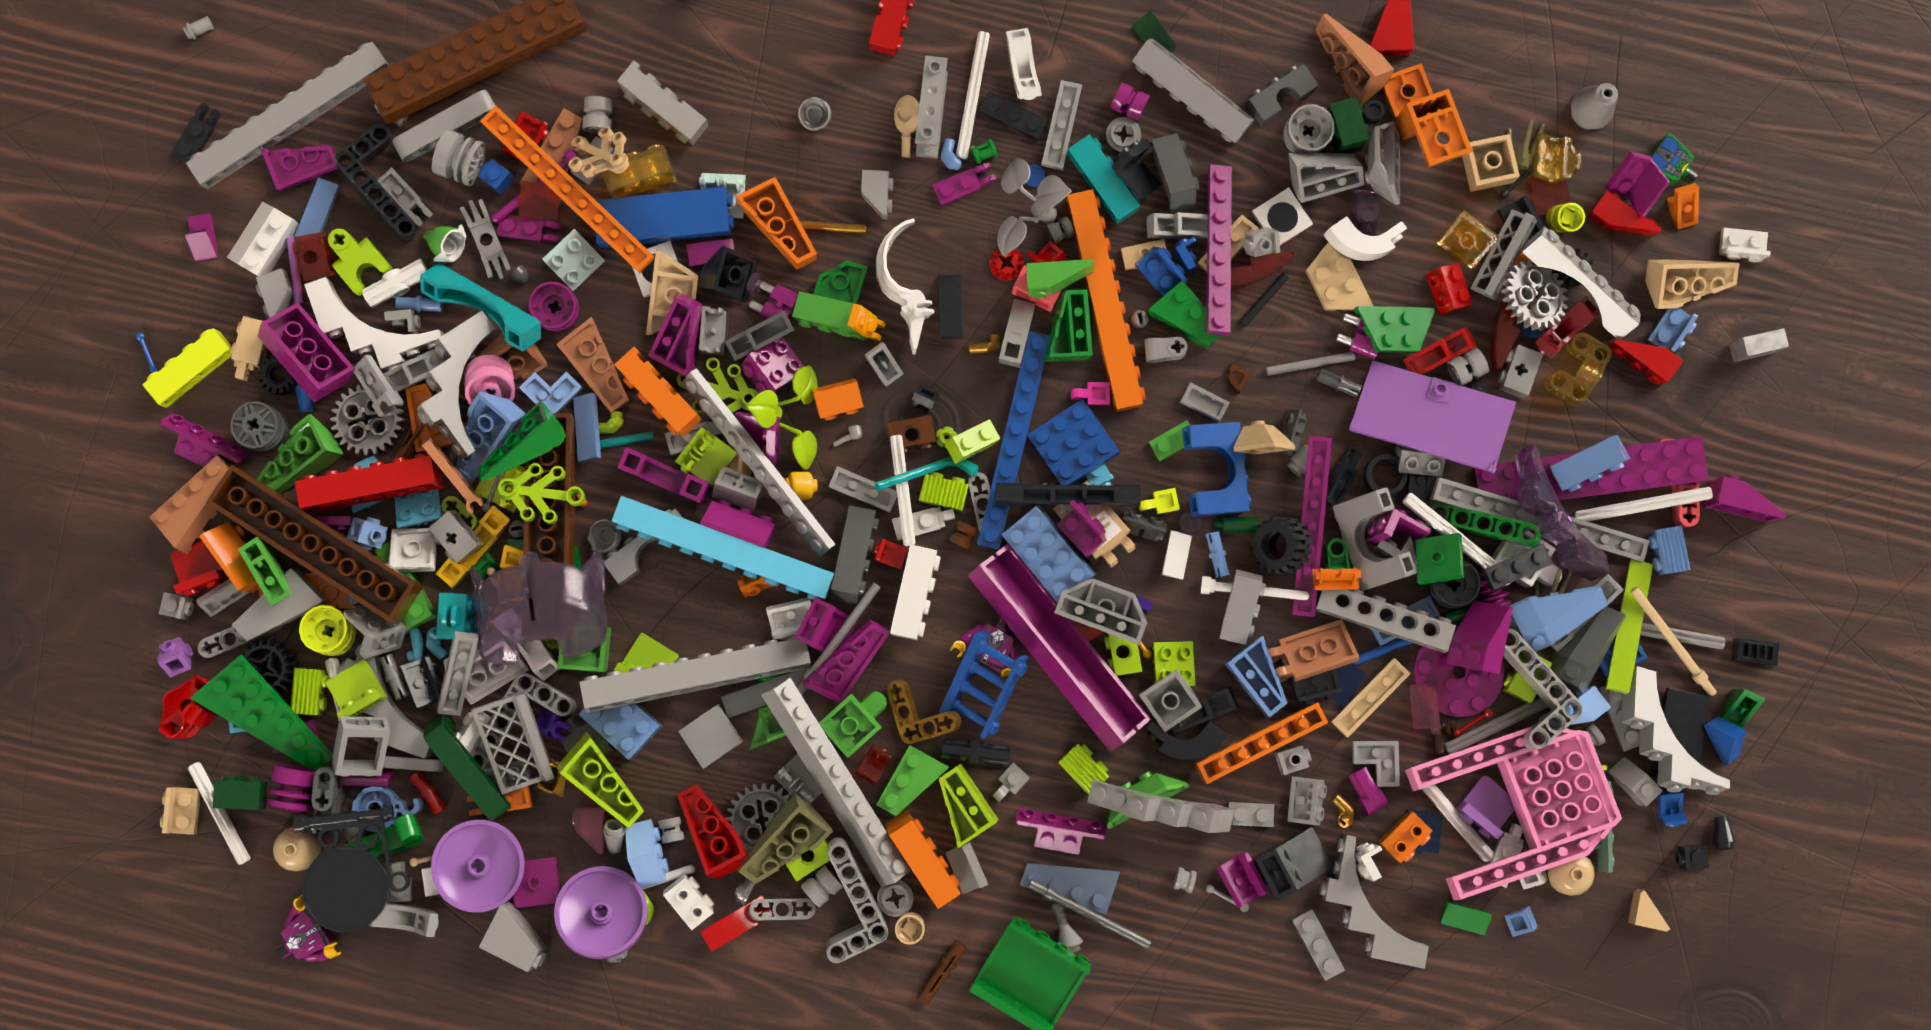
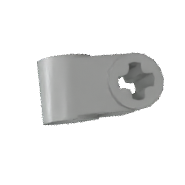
(1161, 349)

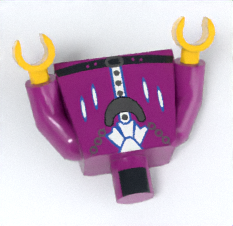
(998, 640)
(305, 936)

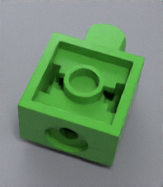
(594, 660)
(854, 722)

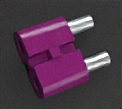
(780, 300)
(1360, 341)

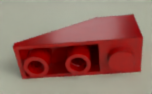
(1615, 215)
(1654, 361)

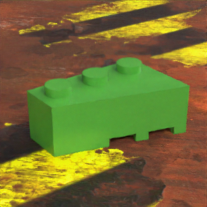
(825, 314)
(910, 779)

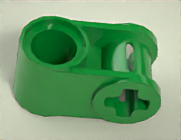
(1336, 561)

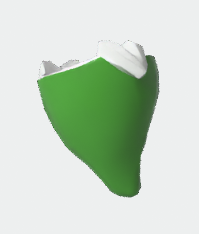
(441, 241)

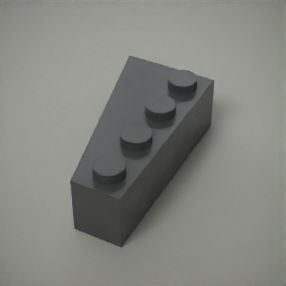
(853, 556)

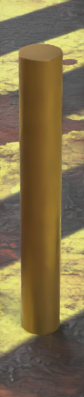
(834, 227)

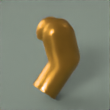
(1346, 811)

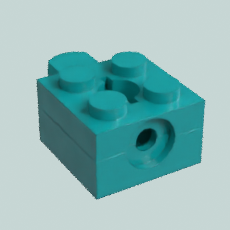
(455, 613)

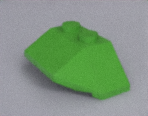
(1152, 784)

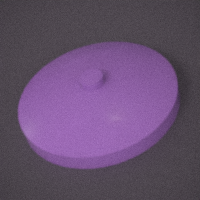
(478, 865)
(600, 912)

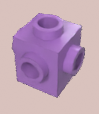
(175, 656)

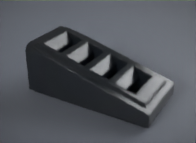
(1738, 649)

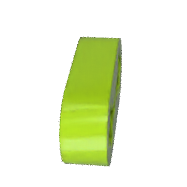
(461, 506)

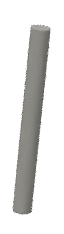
(1311, 363)

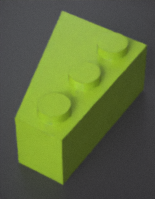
(966, 805)

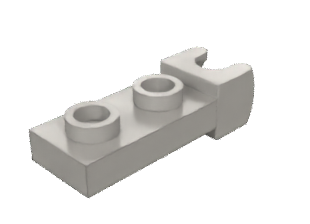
(377, 387)

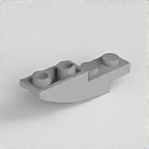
(415, 370)

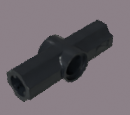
(975, 752)

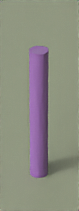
(295, 277)

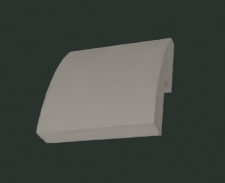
(710, 736)

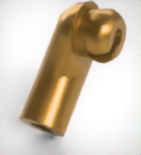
(985, 347)

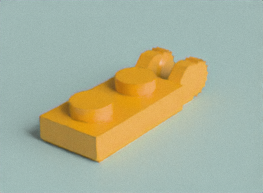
(865, 322)

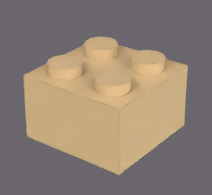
(1491, 163)

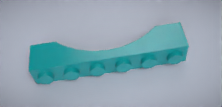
(448, 286)

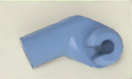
(948, 156)

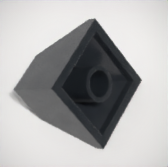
(727, 274)

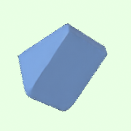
(1521, 921)

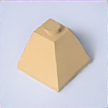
(1261, 439)

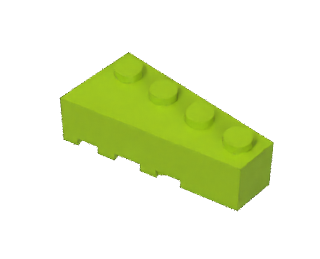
(596, 777)

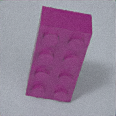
(305, 352)

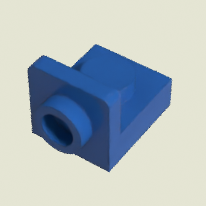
(1186, 258)

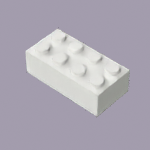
(913, 593)

